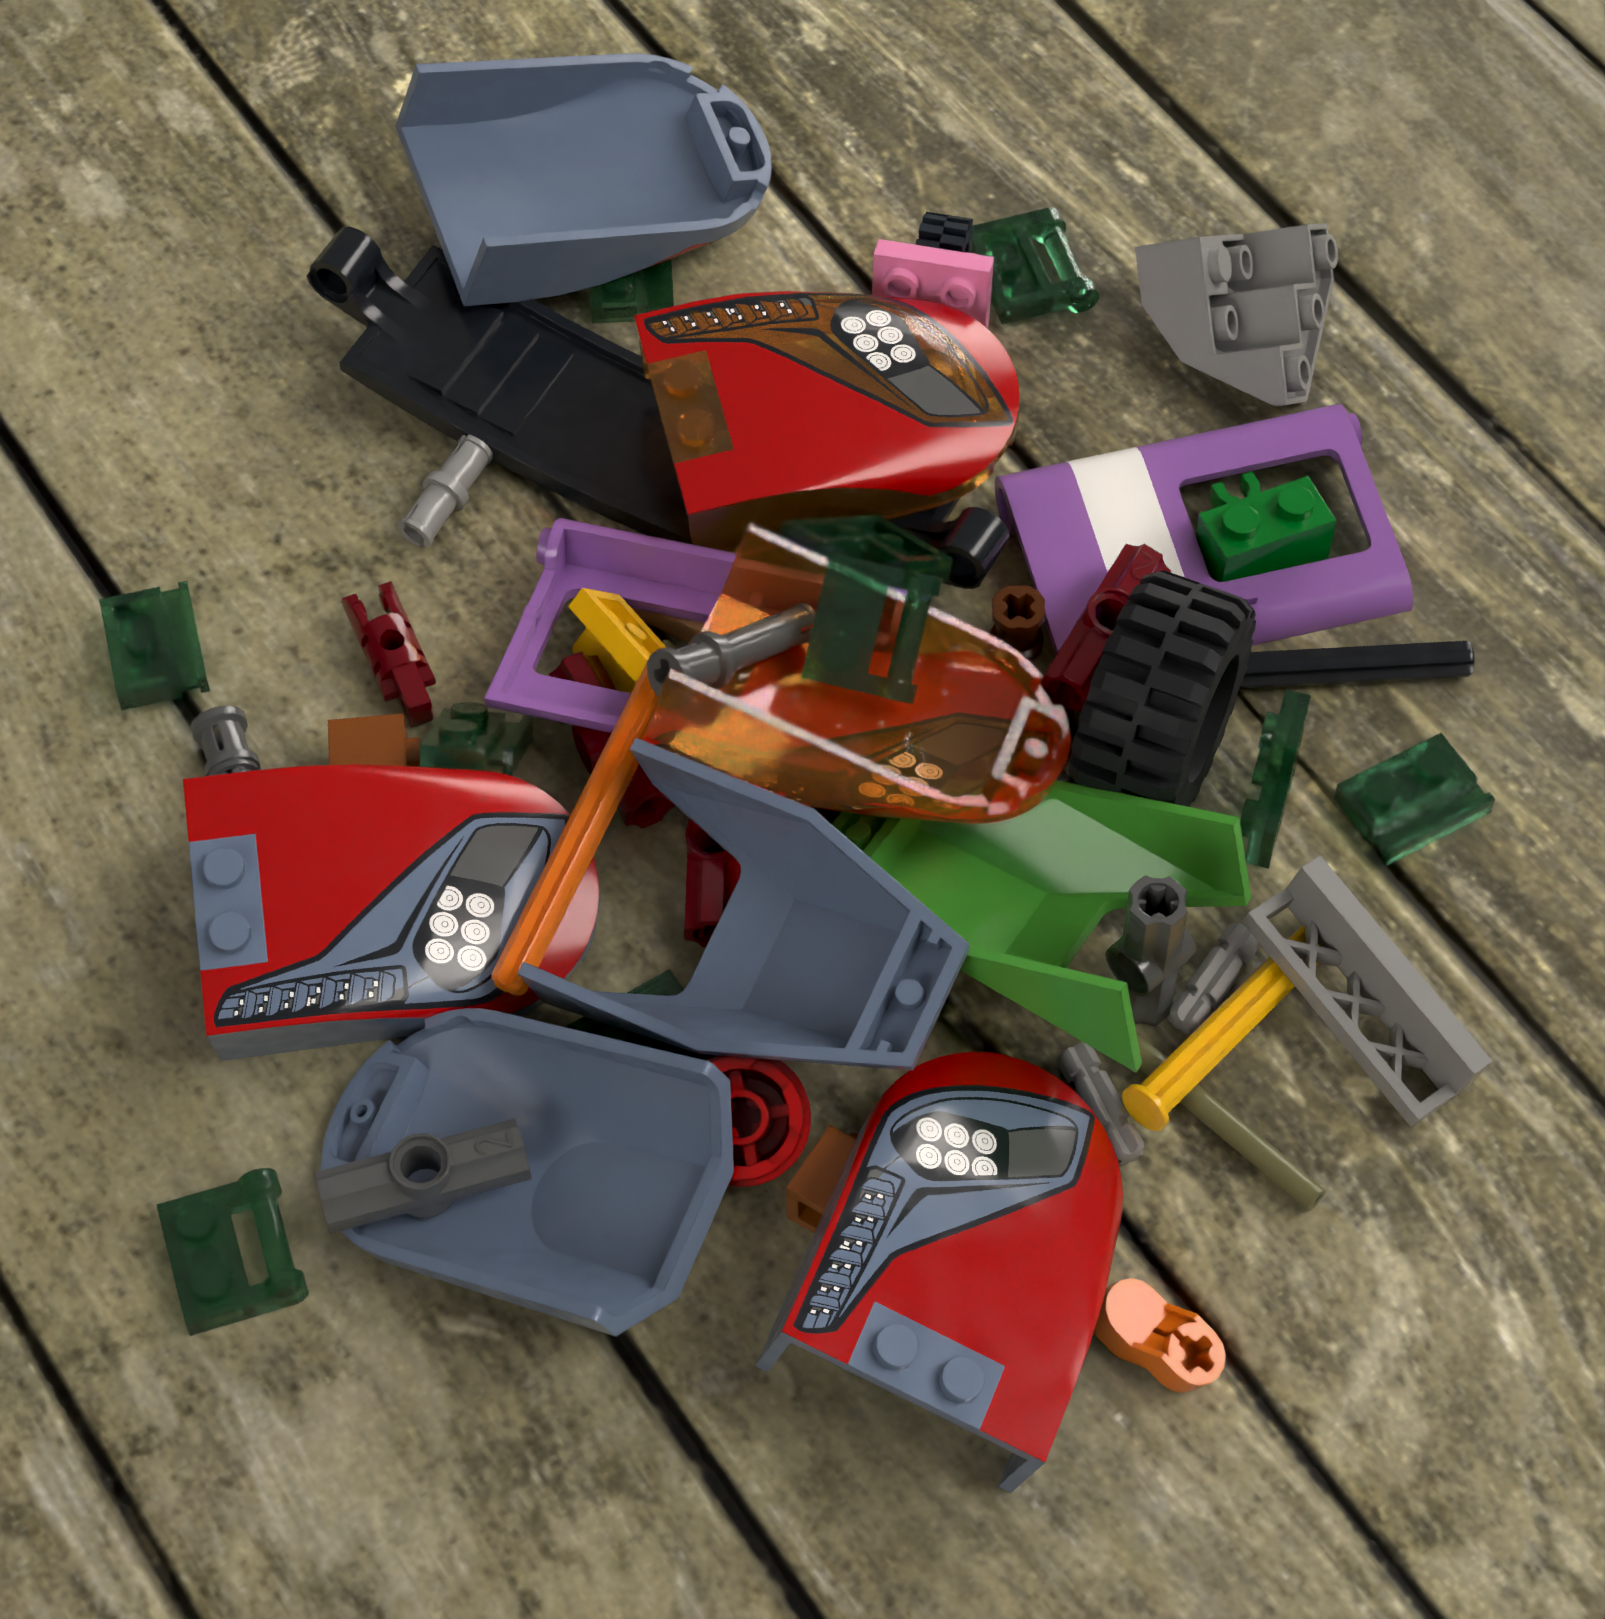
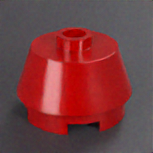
(767, 1117)

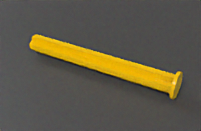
(1208, 1044)

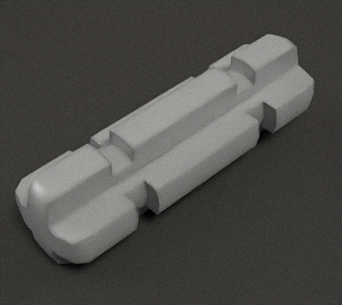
(1213, 978)
(1094, 1086)

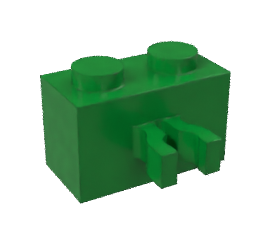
(1264, 529)

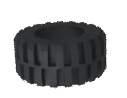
(1163, 690)

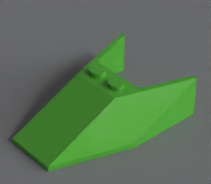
(1043, 881)

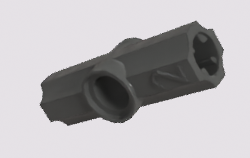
(1152, 946)
(465, 1167)

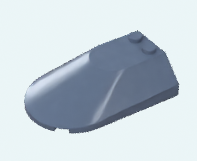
(619, 1149)

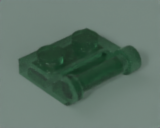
(1019, 278)
(850, 621)
(209, 1258)

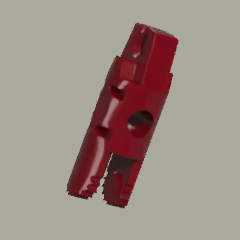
(394, 654)

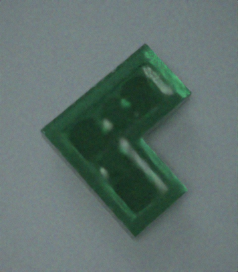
(870, 540)
(1274, 771)

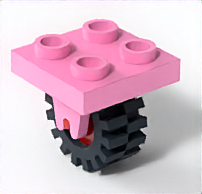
(937, 267)

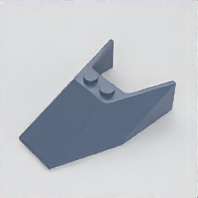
(811, 952)

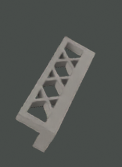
(1384, 979)

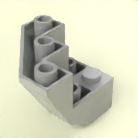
(1244, 305)

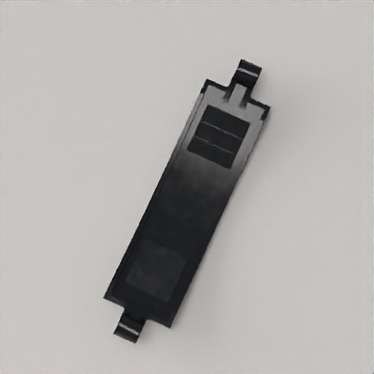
(549, 397)

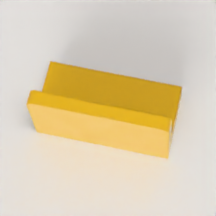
(614, 635)

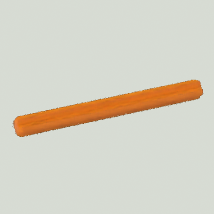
(576, 843)

